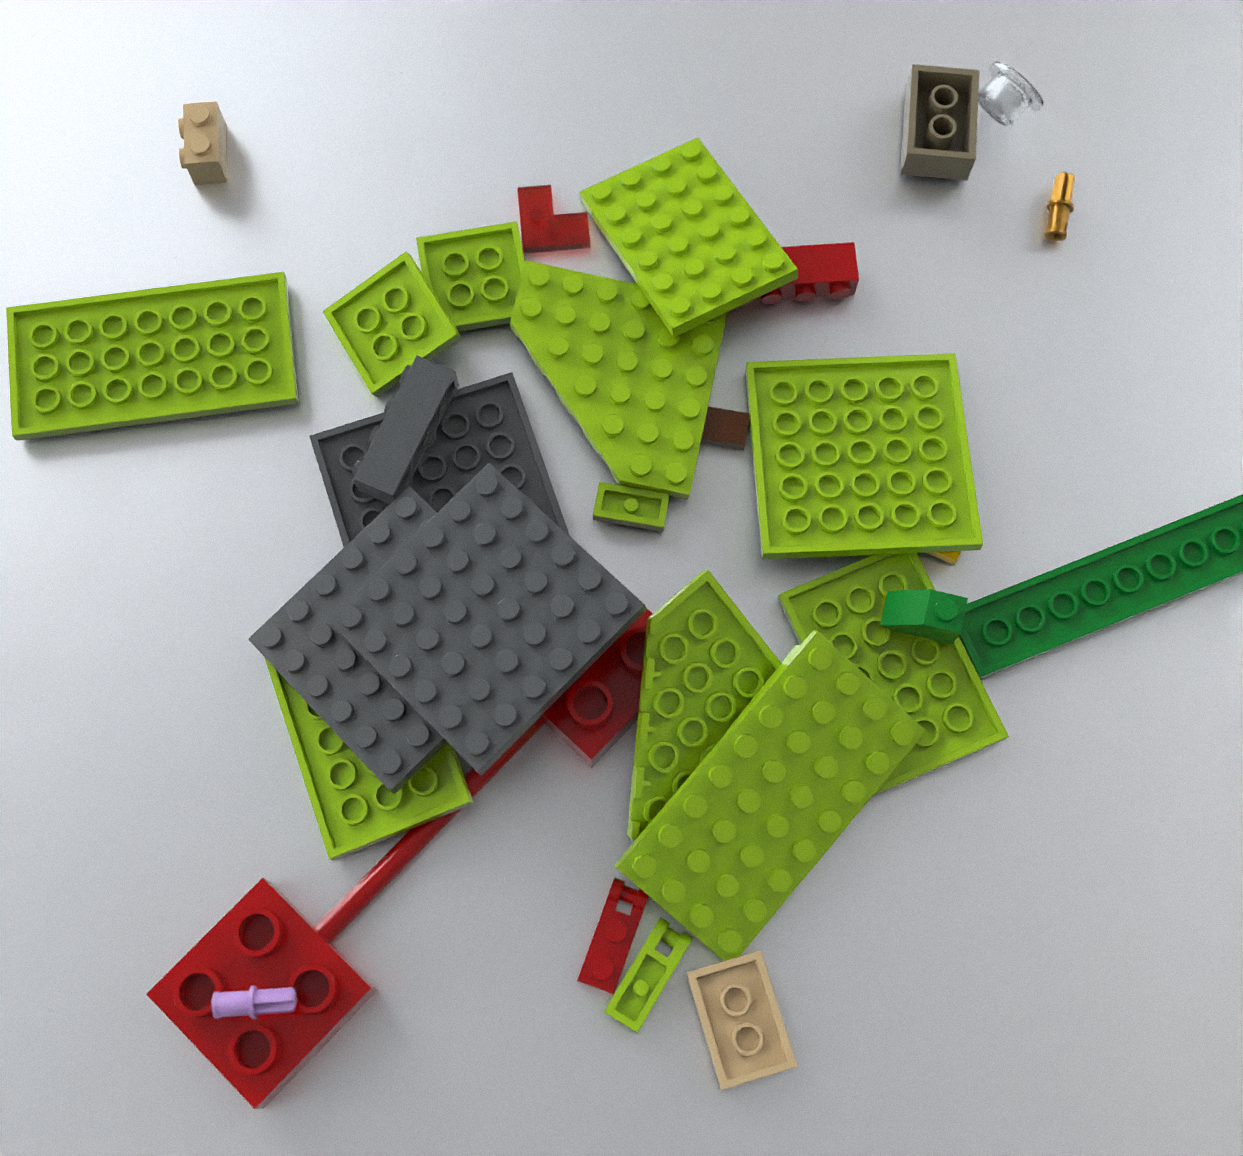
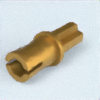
(1060, 207)

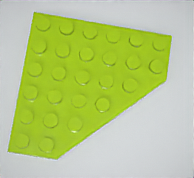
(621, 372)
(696, 680)

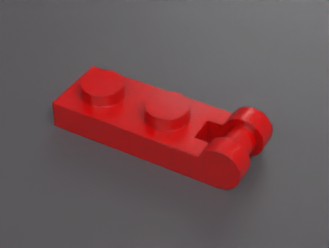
(613, 938)

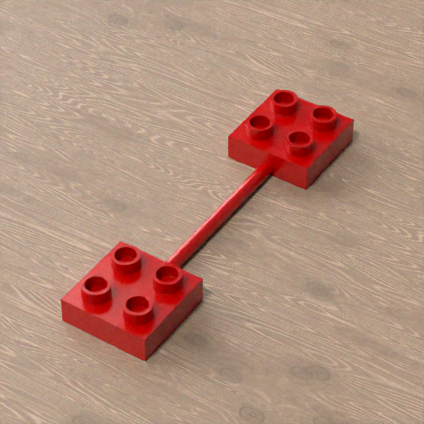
(275, 946)

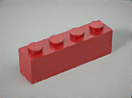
(822, 272)

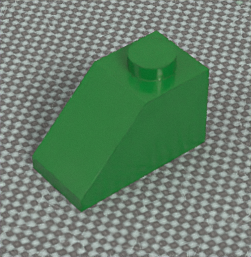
(925, 614)

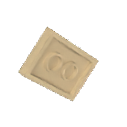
(741, 1020)

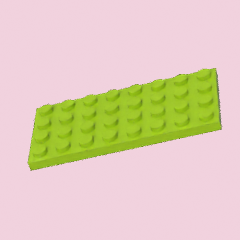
(150, 356)
(770, 798)

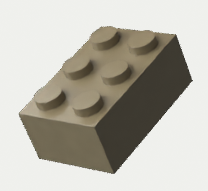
(940, 122)

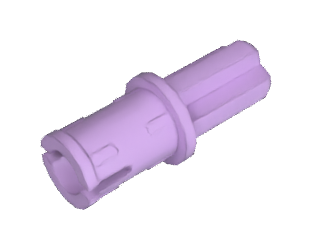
(253, 1002)

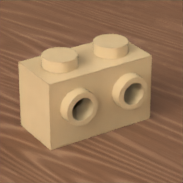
(204, 143)

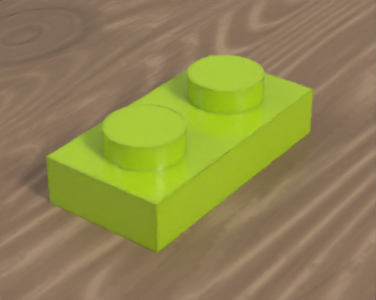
(631, 506)

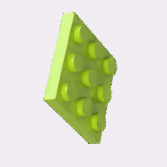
(474, 273)
(391, 323)

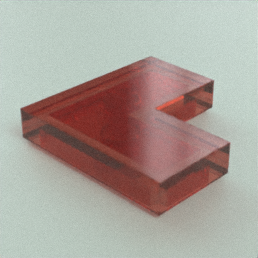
(545, 231)

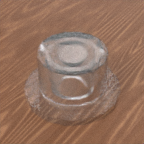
(1008, 95)

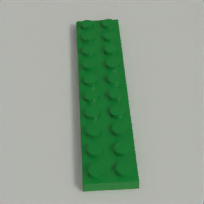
(1104, 588)

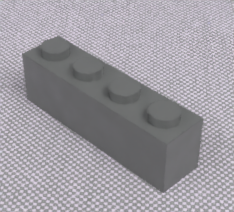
(406, 430)

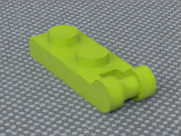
(647, 976)

